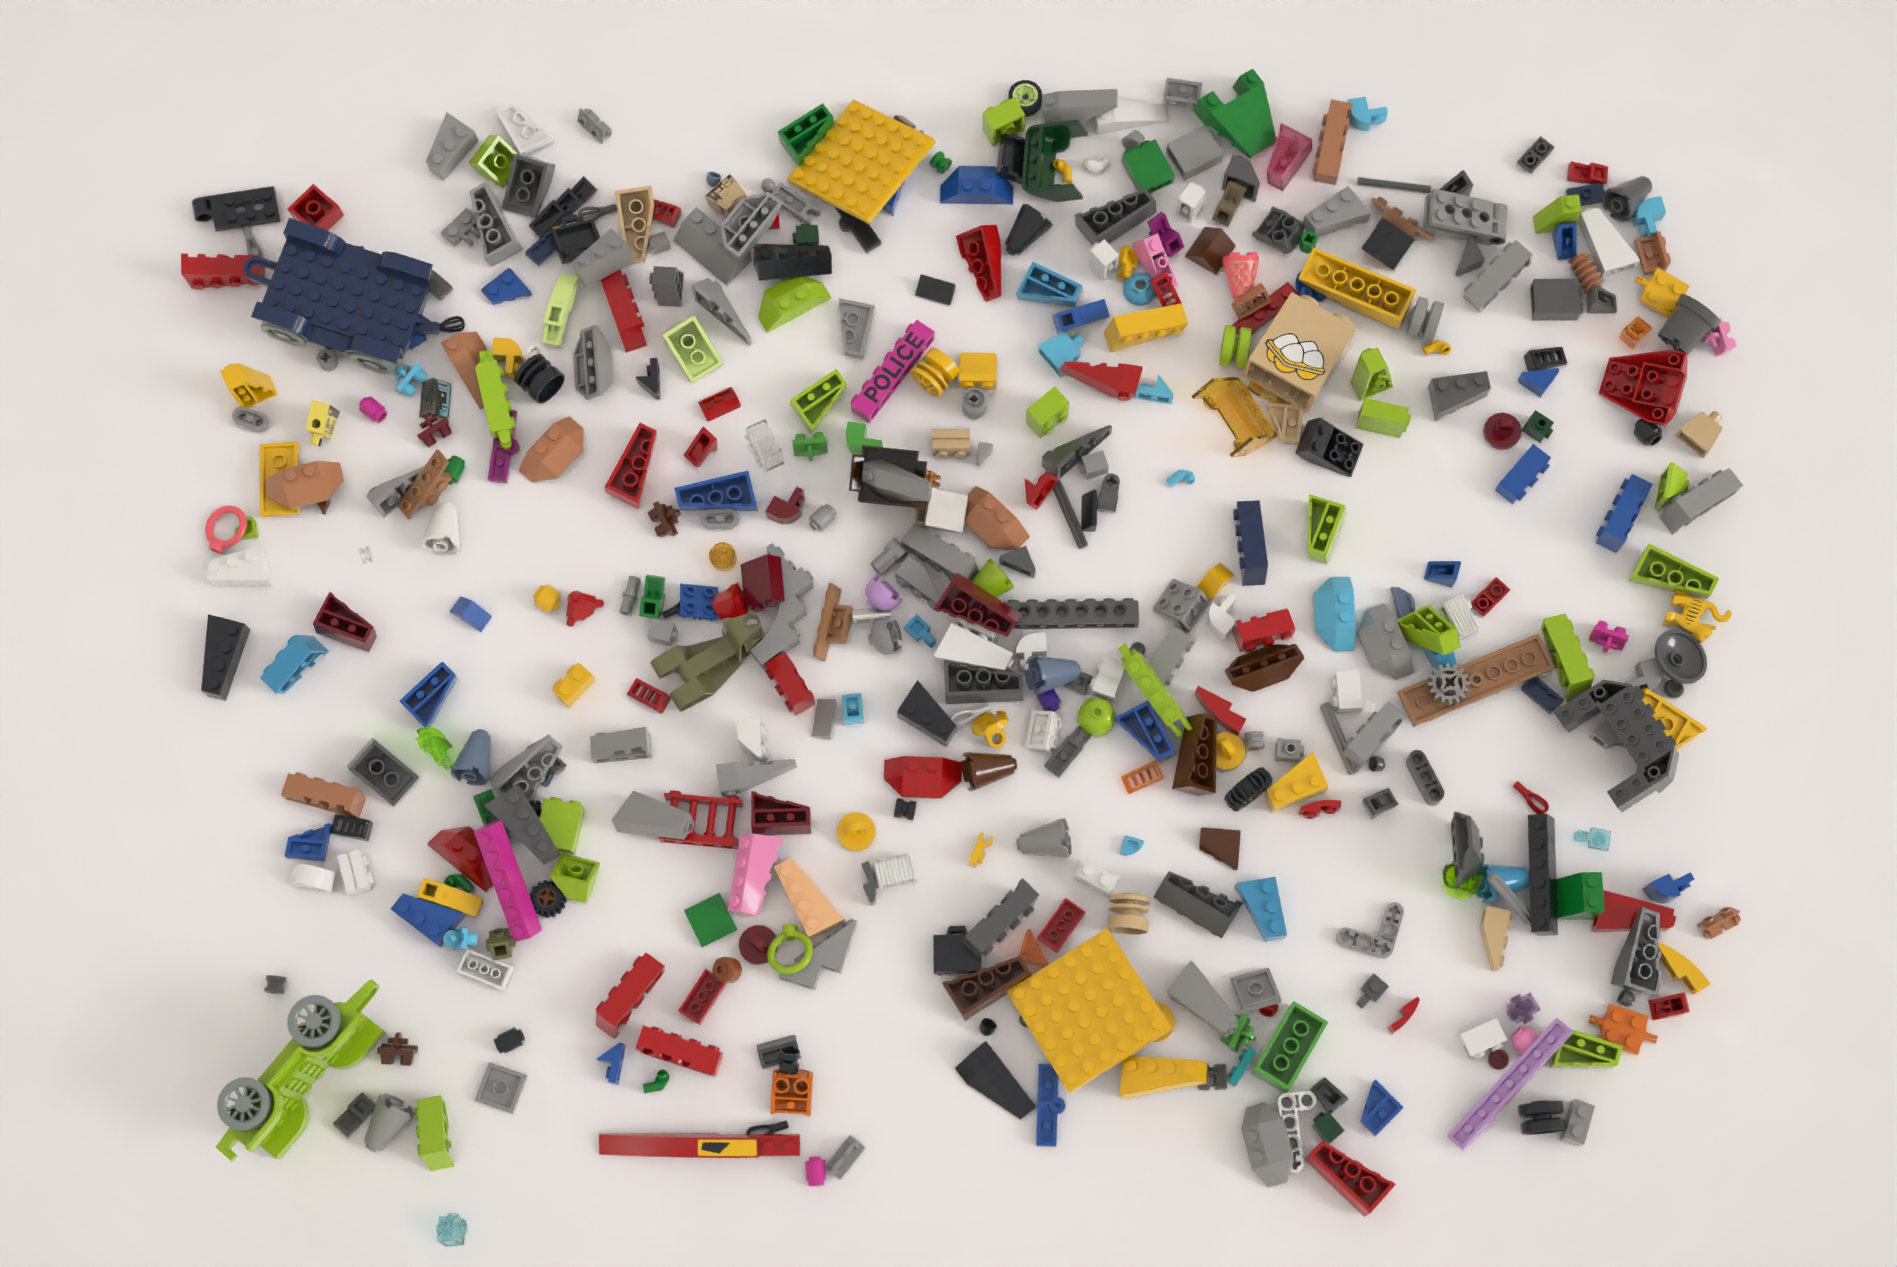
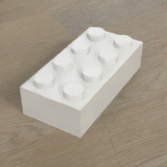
(485, 970)

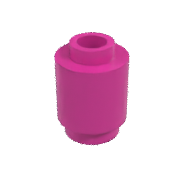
(372, 409)
(815, 1171)

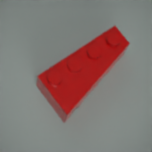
(624, 311)
(679, 1051)

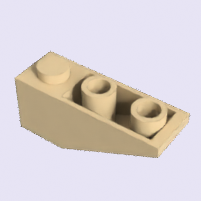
(1493, 931)

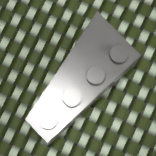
(494, 229)
(1497, 275)
(939, 553)

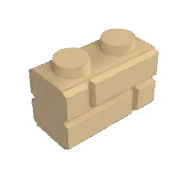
(950, 442)

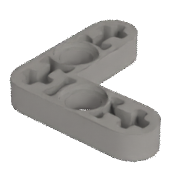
(1381, 939)

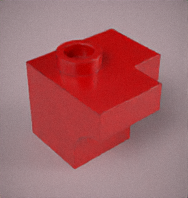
(729, 603)

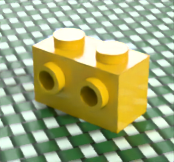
(573, 684)

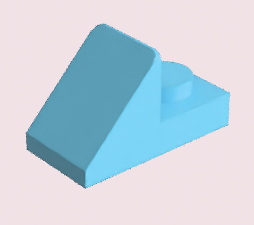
(1159, 394)
(853, 709)

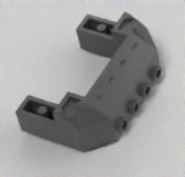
(1638, 732)

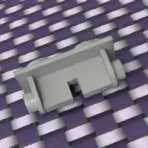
(589, 120)
(845, 1157)

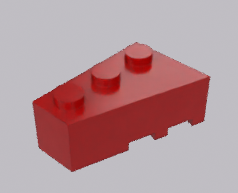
(1263, 630)

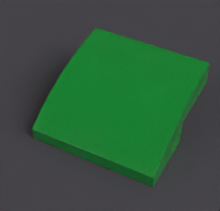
(710, 920)

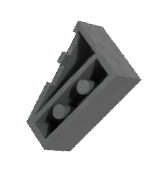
(667, 285)

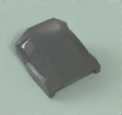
(1280, 230)

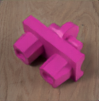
(1608, 638)

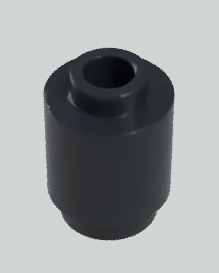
(509, 1040)

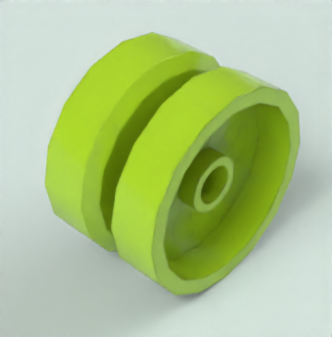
(1235, 346)

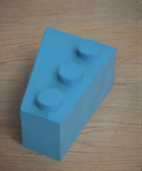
(291, 662)
(1264, 906)

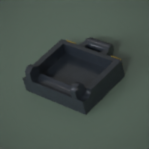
(1011, 157)
(573, 238)
(952, 955)

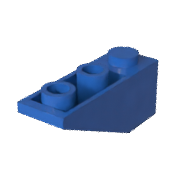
(1080, 315)

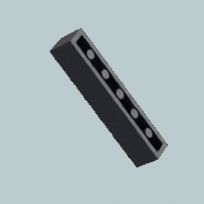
(1542, 875)

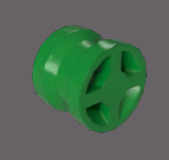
(940, 162)

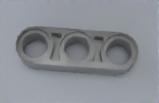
(1425, 768)

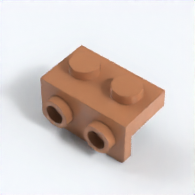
(1652, 253)

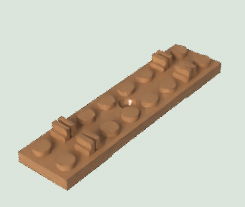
(1496, 673)

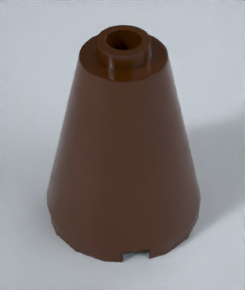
(986, 768)

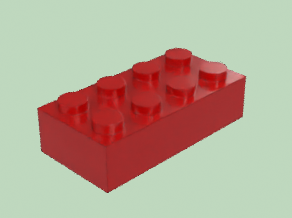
(1061, 925)
(702, 997)

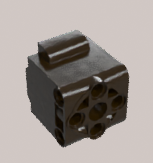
(902, 458)

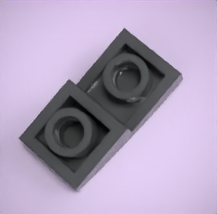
(1535, 155)

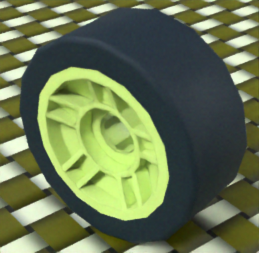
(1031, 91)

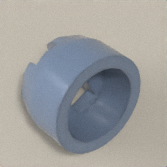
(713, 178)

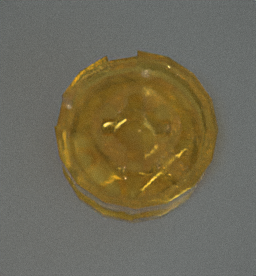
(723, 556)

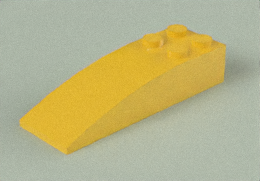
(1358, 288)

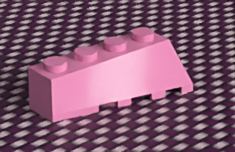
(752, 872)

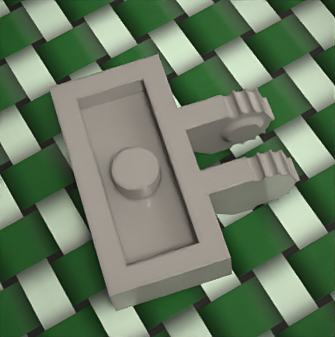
(460, 227)

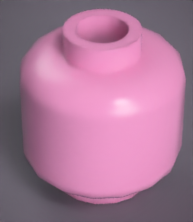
(1523, 1038)

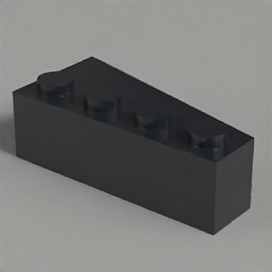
(791, 261)

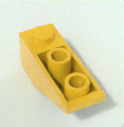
(450, 897)

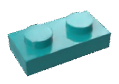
(1237, 1072)

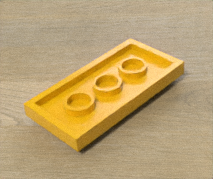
(272, 459)

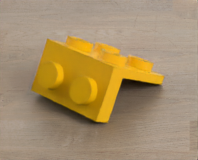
(978, 370)

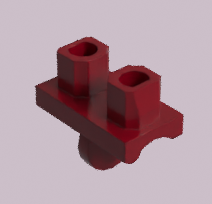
(442, 426)

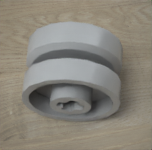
(1426, 319)

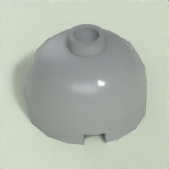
(885, 636)

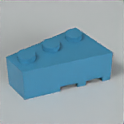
(1048, 287)

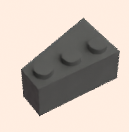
(1457, 391)

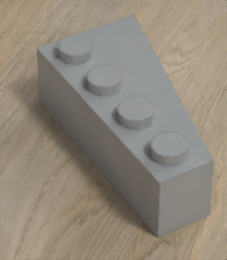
(1700, 499)

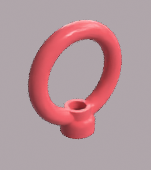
(218, 545)

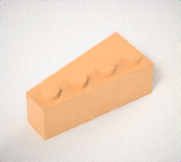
(809, 903)

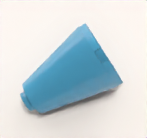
(1515, 877)

